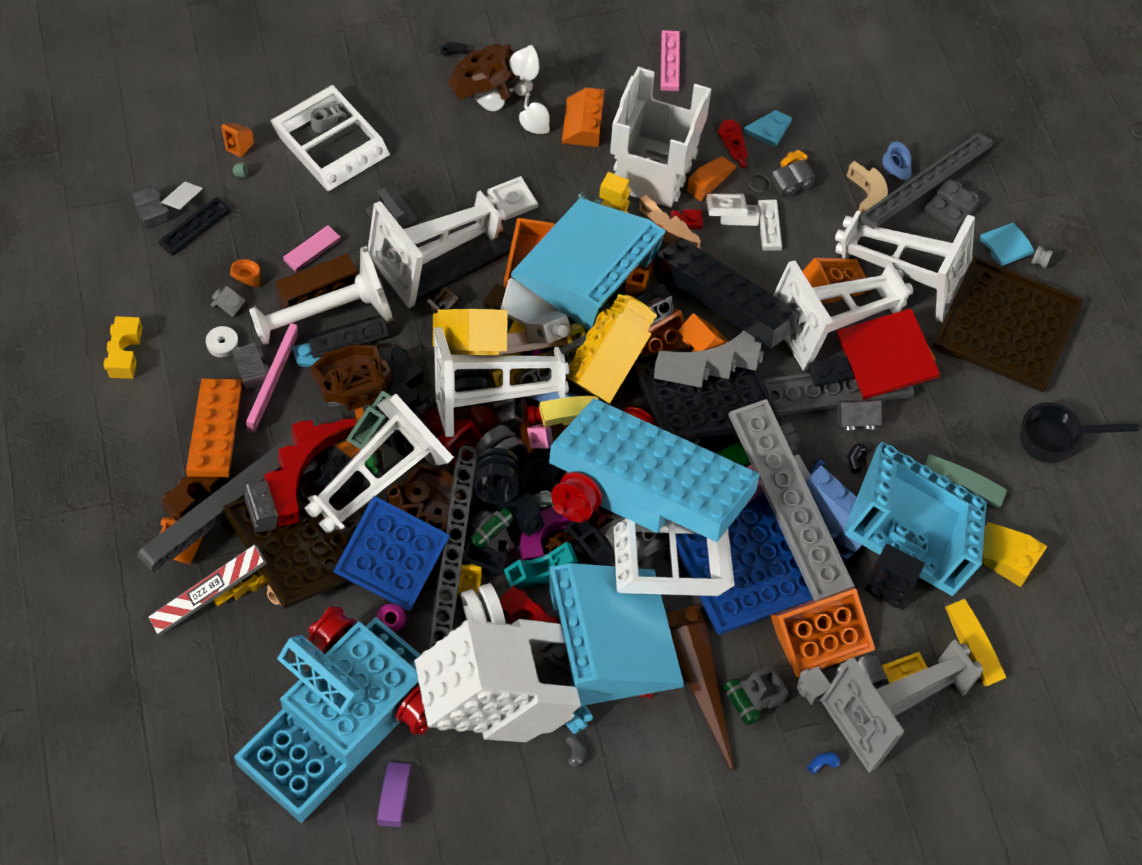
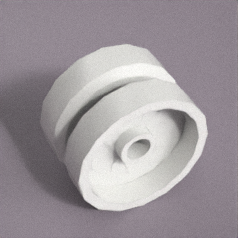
(483, 608)

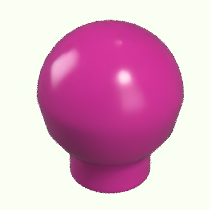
(392, 616)

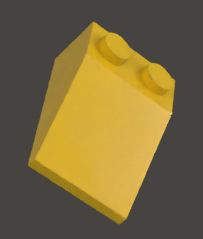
(1010, 552)

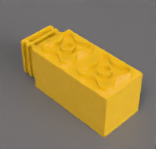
(473, 330)
(611, 347)

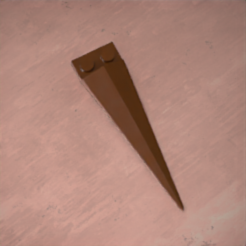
(697, 665)

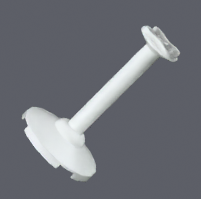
(366, 287)

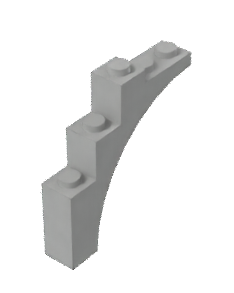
(694, 367)

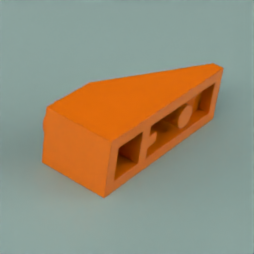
(709, 177)

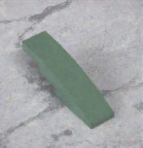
(971, 481)

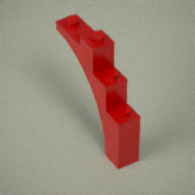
(294, 459)

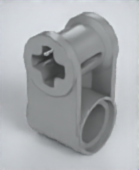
(327, 117)

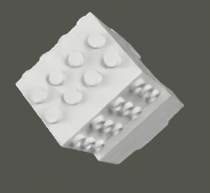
(656, 139)
(489, 684)

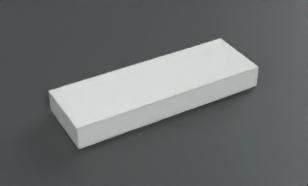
(769, 225)

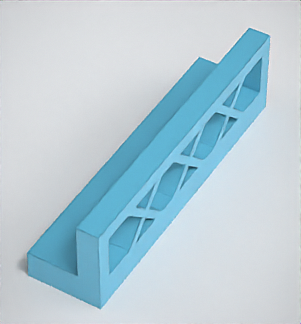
(325, 668)

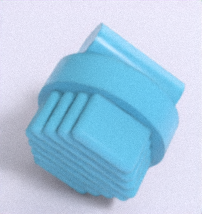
(581, 717)

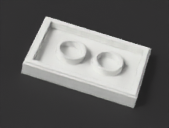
(523, 303)

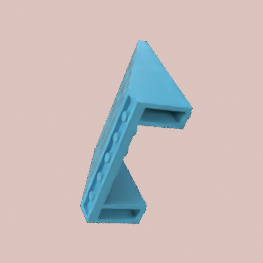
(588, 258)
(920, 516)
(613, 639)

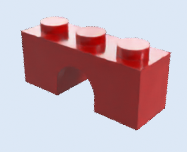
(517, 604)

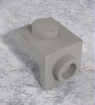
(227, 300)

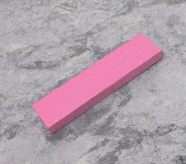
(670, 60)

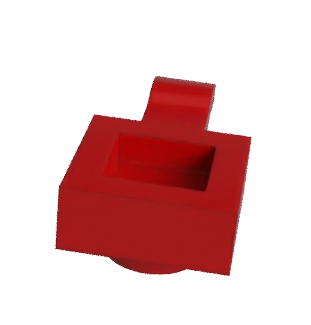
(691, 217)

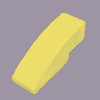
(563, 409)

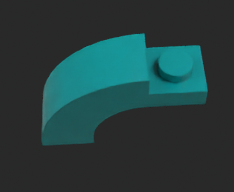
(536, 572)

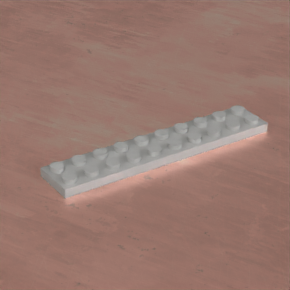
(791, 500)

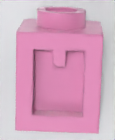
(540, 436)

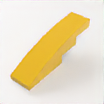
(972, 634)

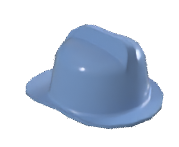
(898, 161)

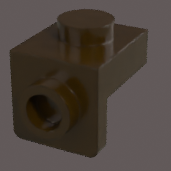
(444, 300)

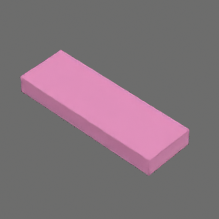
(312, 248)

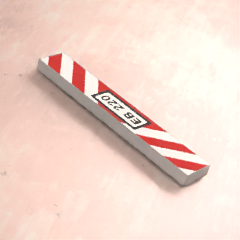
(207, 590)

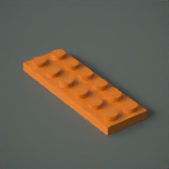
(214, 428)

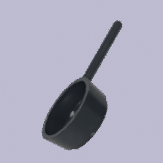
(1053, 432)

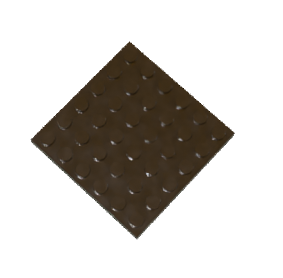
(1008, 323)
(301, 553)

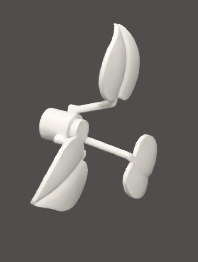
(526, 64)

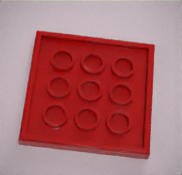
(887, 354)

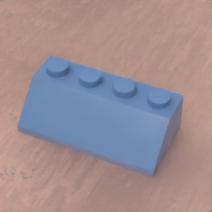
(833, 503)

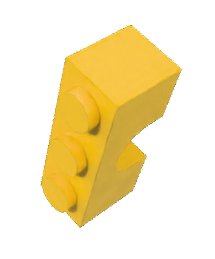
(615, 192)
(124, 332)

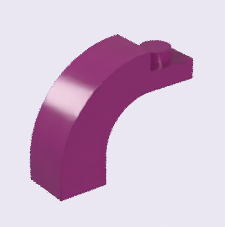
(531, 546)

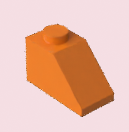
(237, 138)

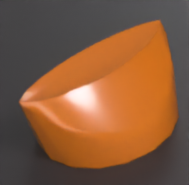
(246, 272)

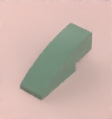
(369, 423)

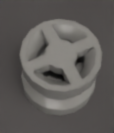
(1042, 257)

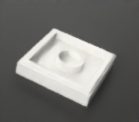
(513, 197)
(726, 205)

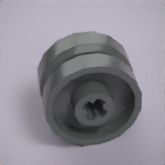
(502, 438)

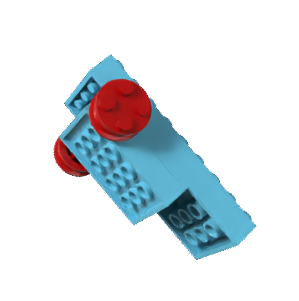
(645, 474)
(312, 745)

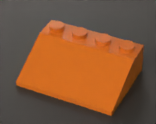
(823, 631)

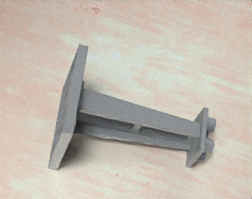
(868, 713)

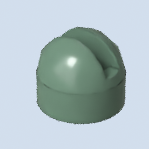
(240, 170)

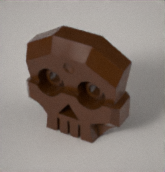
(483, 72)
(351, 375)
(434, 495)

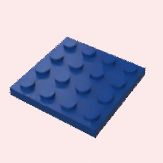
(391, 553)

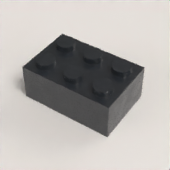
(894, 576)

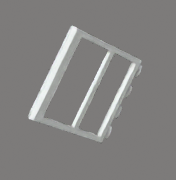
(344, 167)
(627, 565)

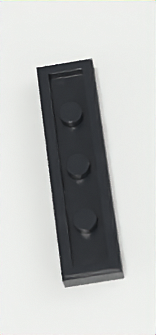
(194, 226)

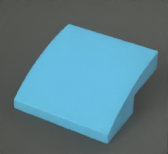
(1007, 244)

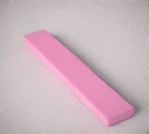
(272, 378)

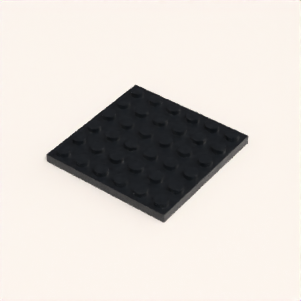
(694, 410)

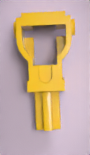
(251, 585)

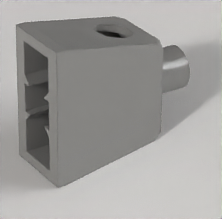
(552, 327)

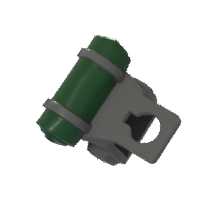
(489, 527)
(754, 694)

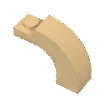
(871, 182)

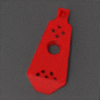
(731, 132)

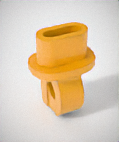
(793, 157)

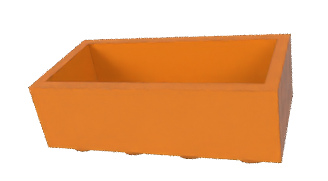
(525, 238)

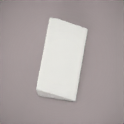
(751, 219)

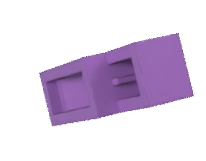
(394, 794)

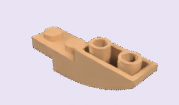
(674, 227)

